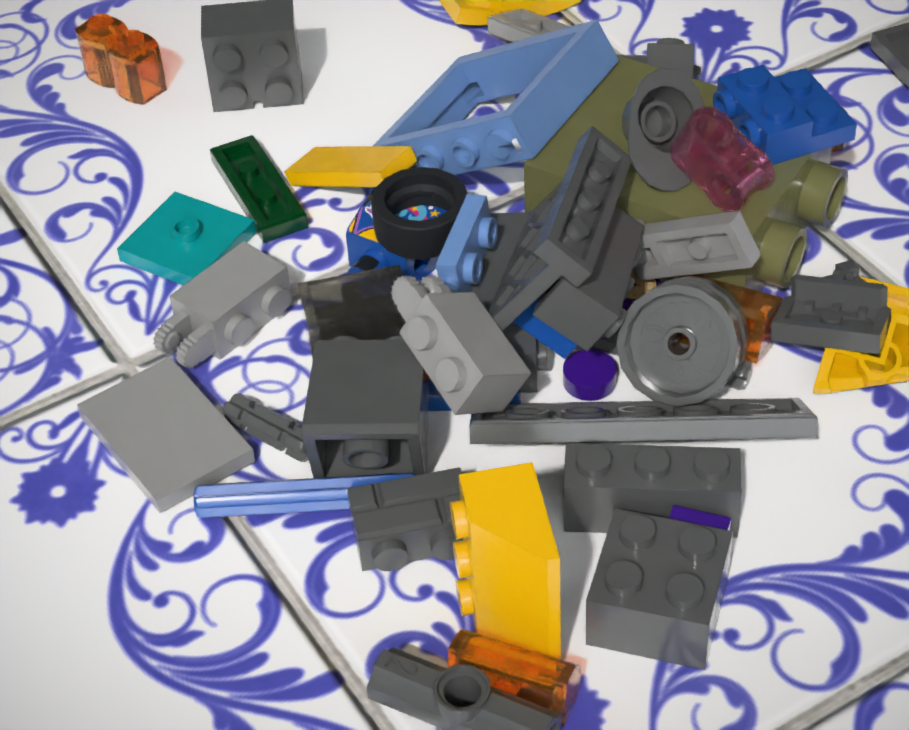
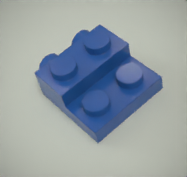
(783, 113)

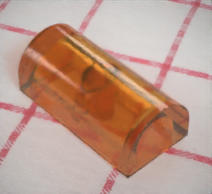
(520, 671)

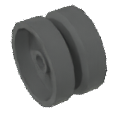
(654, 325)

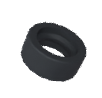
(415, 188)

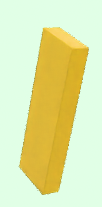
(349, 166)

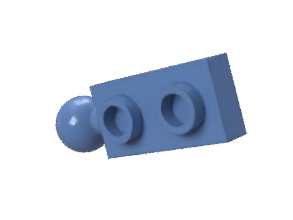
(466, 245)

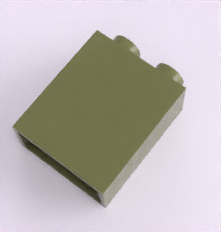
(776, 216)

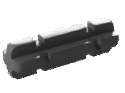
(266, 425)

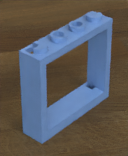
(548, 70)

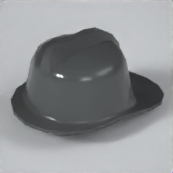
(653, 121)

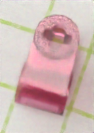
(716, 156)

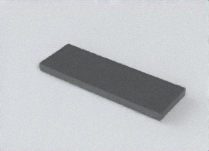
(644, 421)

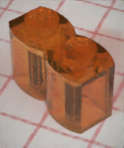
(121, 58)

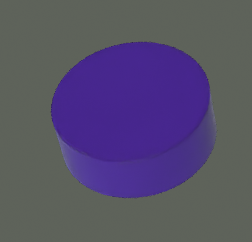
(589, 375)

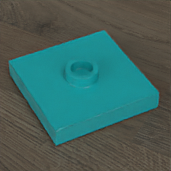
(184, 238)

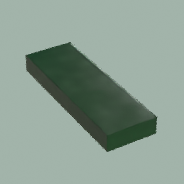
(259, 188)

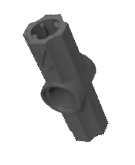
(435, 692)

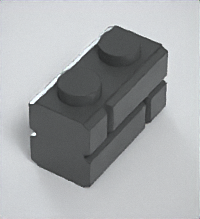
(404, 519)

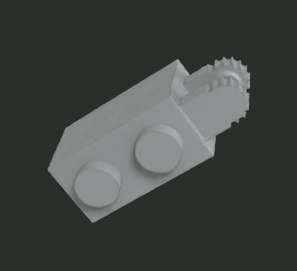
(224, 306)
(458, 345)

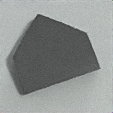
(834, 312)

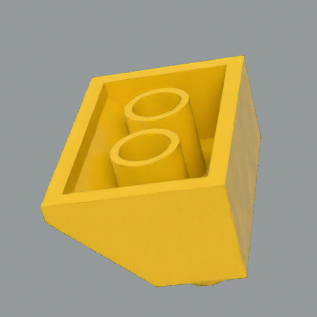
(507, 558)

